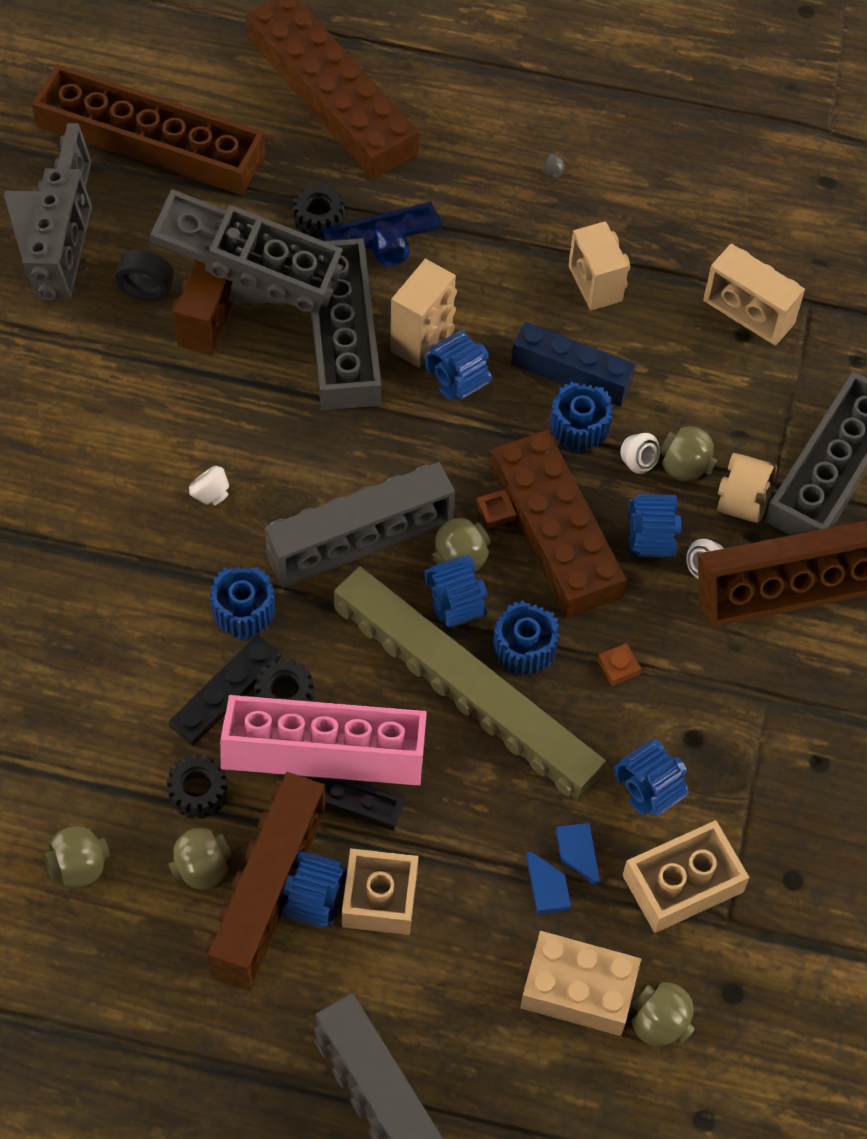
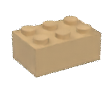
(753, 294)
(422, 312)
(685, 876)
(580, 983)

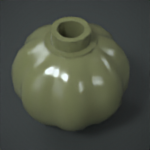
(688, 454)
(461, 538)
(76, 856)
(200, 859)
(663, 1014)

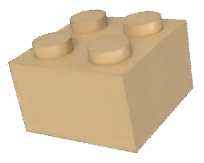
(598, 265)
(379, 891)

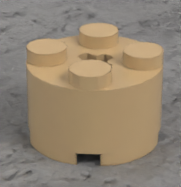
(747, 488)

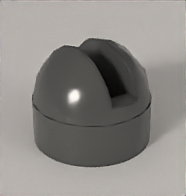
(554, 166)

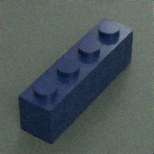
(570, 360)

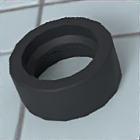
(148, 264)

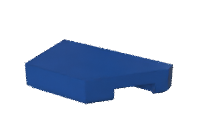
(578, 851)
(548, 886)

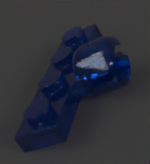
(388, 231)

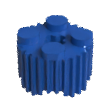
(458, 365)
(581, 417)
(653, 525)
(456, 591)
(242, 601)
(525, 639)
(652, 778)
(314, 890)

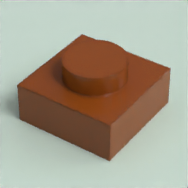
(496, 509)
(619, 664)

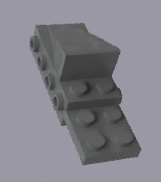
(54, 219)
(255, 253)

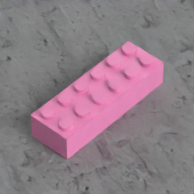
(323, 740)

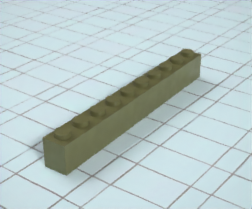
(469, 684)

